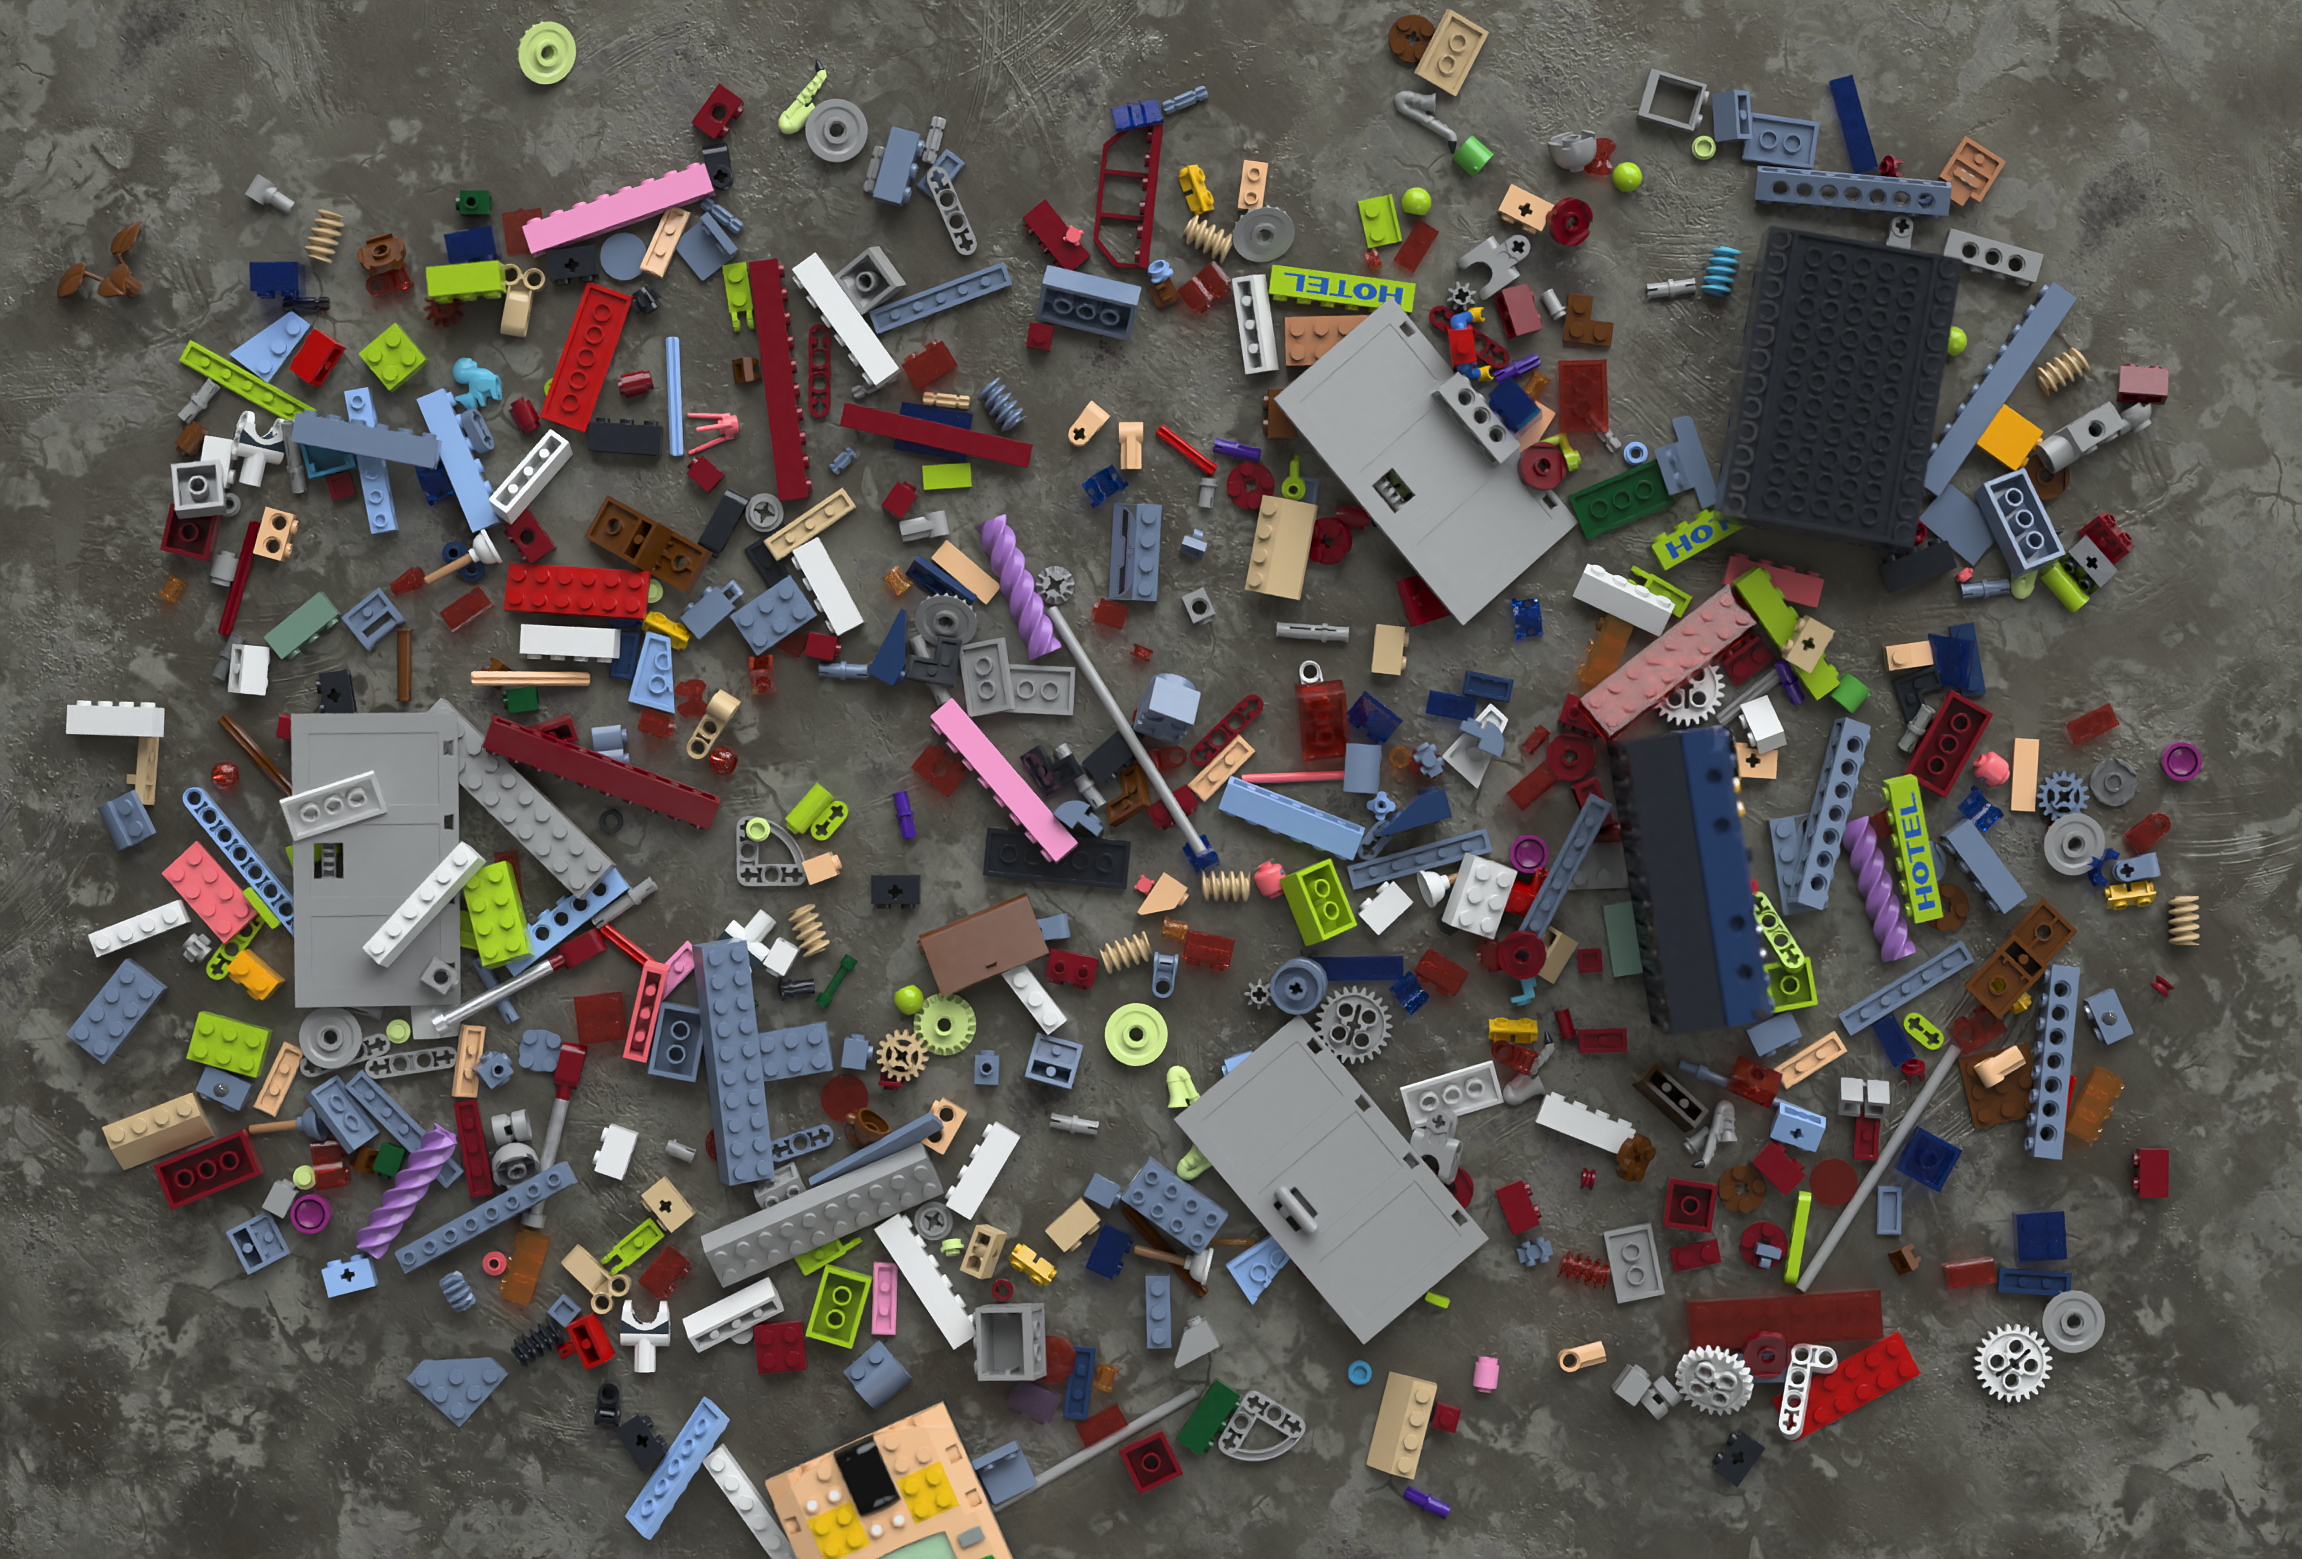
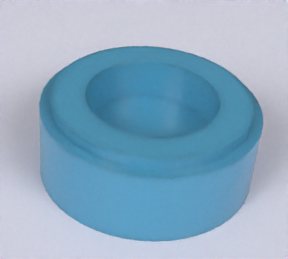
(1359, 1372)

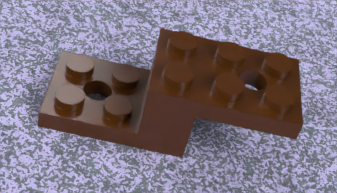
(648, 544)
(2020, 958)

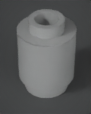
(224, 568)

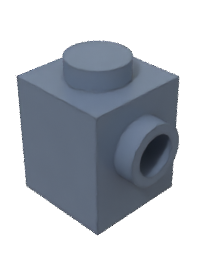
(856, 1052)
(987, 1068)

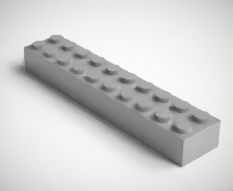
(526, 811)
(822, 1214)

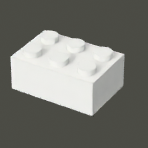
(1479, 896)

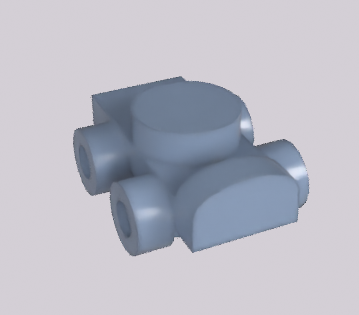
(1425, 754)
(1530, 1252)

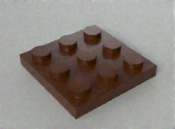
(2004, 1100)

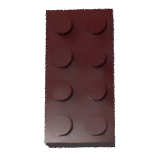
(1947, 743)
(209, 1168)

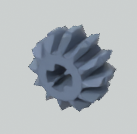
(457, 1291)

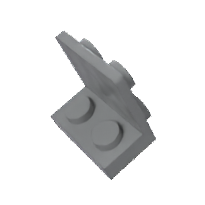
(783, 1186)

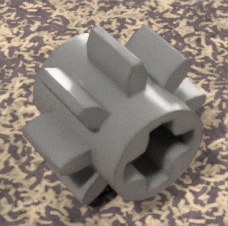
(1464, 290)
(197, 948)
(1254, 989)

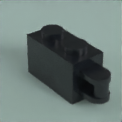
(1110, 757)

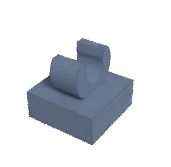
(1194, 546)
(1767, 1253)

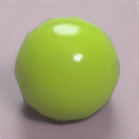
(1627, 177)
(1416, 201)
(1957, 341)
(909, 1000)

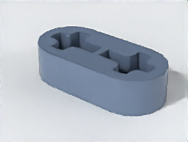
(477, 430)
(1367, 839)

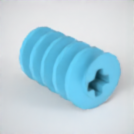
(1720, 271)

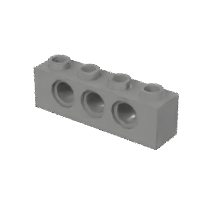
(2028, 260)
(1463, 416)

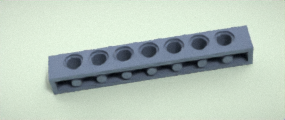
(1842, 182)
(1819, 822)
(2061, 1051)
(486, 1217)

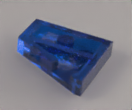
(1952, 658)

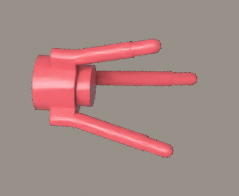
(726, 426)

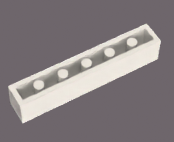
(846, 320)
(424, 904)
(926, 1279)
(749, 1503)

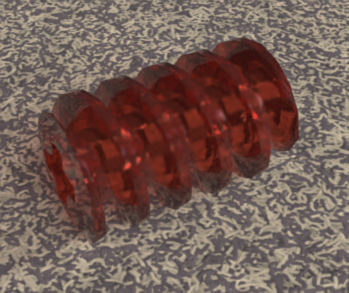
(1584, 1269)

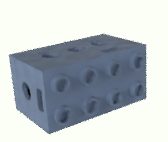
(1174, 1205)

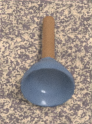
(309, 1123)

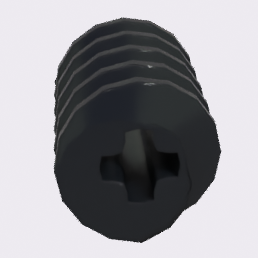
(536, 1343)

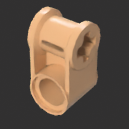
(1090, 422)

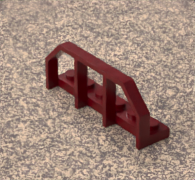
(1146, 207)

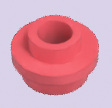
(501, 1260)

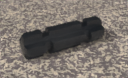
(306, 303)

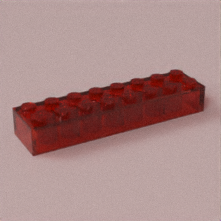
(1668, 663)
(1797, 1316)

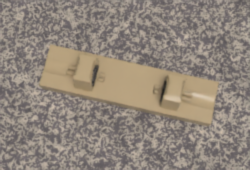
(146, 769)

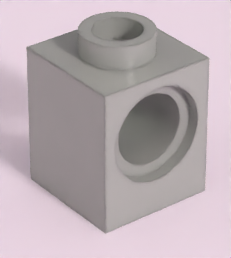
(1191, 598)
(432, 968)
(281, 1198)

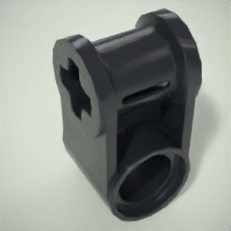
(718, 162)
(608, 1408)

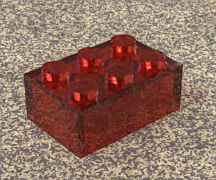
(1582, 397)
(1322, 720)

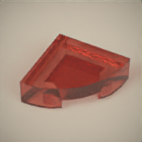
(794, 644)

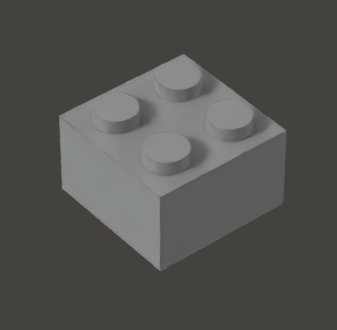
(198, 489)

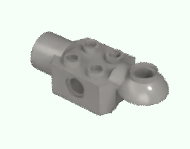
(2103, 423)

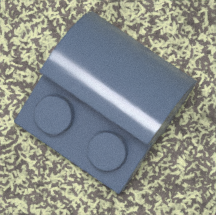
(1489, 738)
(1362, 768)
(1074, 812)
(126, 820)
(1053, 1061)
(258, 1242)
(877, 1375)

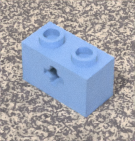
(1809, 1127)
(338, 1284)

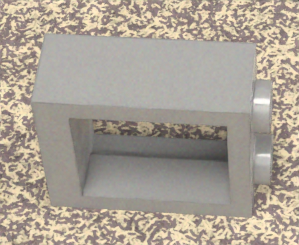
(1649, 90)

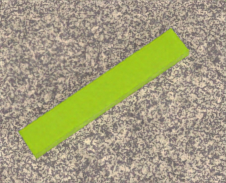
(242, 382)

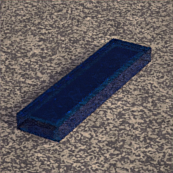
(1853, 124)
(1361, 967)

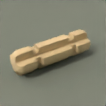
(946, 400)

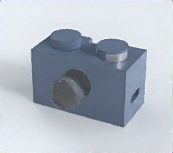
(2108, 1017)
(224, 1087)

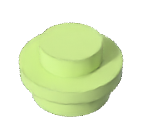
(1703, 147)
(655, 591)
(757, 829)
(398, 1031)
(304, 1177)
(952, 1247)

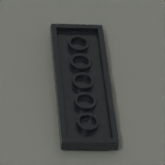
(1091, 863)

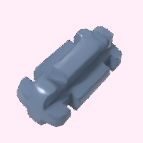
(842, 460)

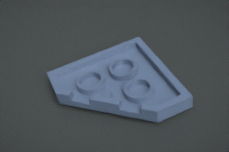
(457, 1384)

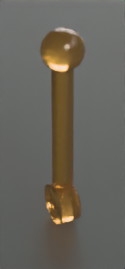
(1231, 1241)

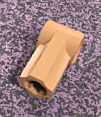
(1130, 439)
(1995, 1068)
(1584, 1356)

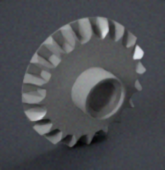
(852, 135)
(1266, 244)
(933, 621)
(2089, 842)
(314, 1041)
(2083, 1333)

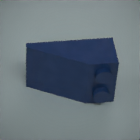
(892, 656)
(1419, 810)

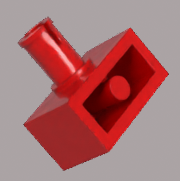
(1523, 894)
(588, 1341)

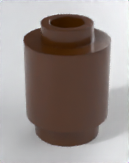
(191, 439)

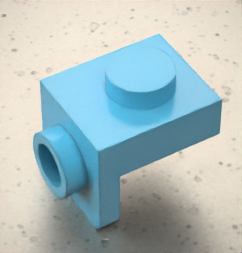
(1528, 992)

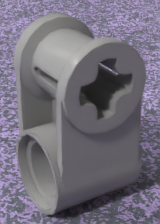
(1901, 239)

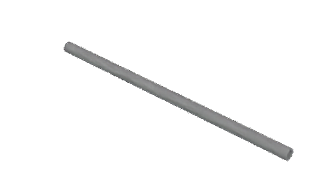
(1126, 730)
(1878, 1168)
(1103, 1445)

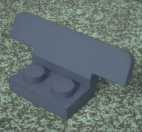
(1685, 463)

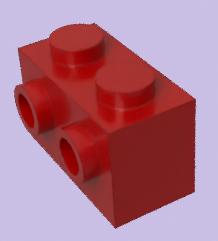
(317, 358)

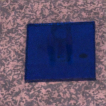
(1137, 115)

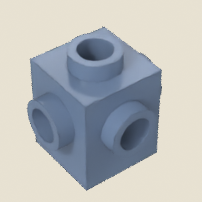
(493, 1069)

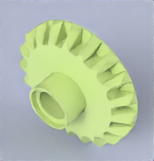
(558, 57)
(962, 1024)
(1131, 1051)

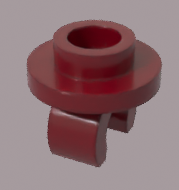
(1889, 166)
(1913, 1068)

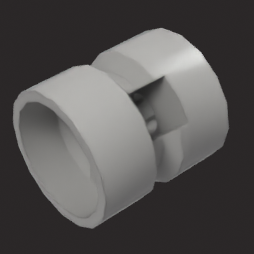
(520, 1127)
(1666, 1391)

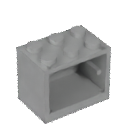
(1010, 1341)

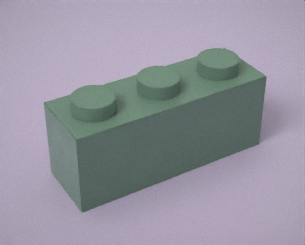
(303, 626)
(1621, 938)

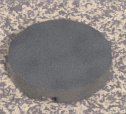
(2113, 782)

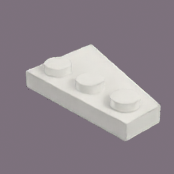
(1465, 757)

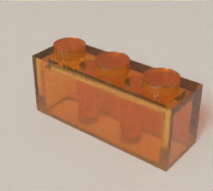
(1605, 650)
(2094, 1104)
(525, 1265)

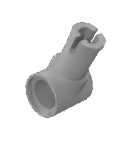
(266, 193)

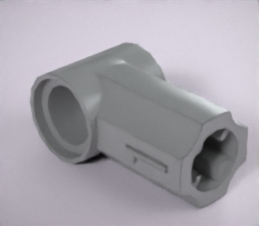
(929, 526)

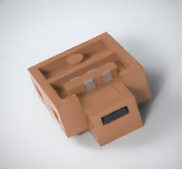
(1970, 171)

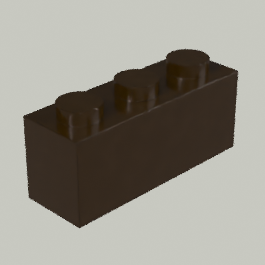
(1670, 1097)

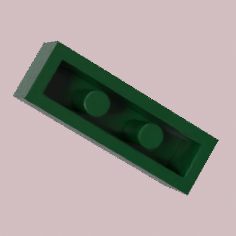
(1209, 1417)

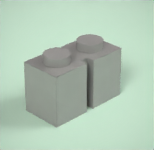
(1875, 1097)
(1632, 1383)

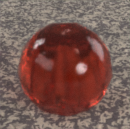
(723, 760)
(225, 775)

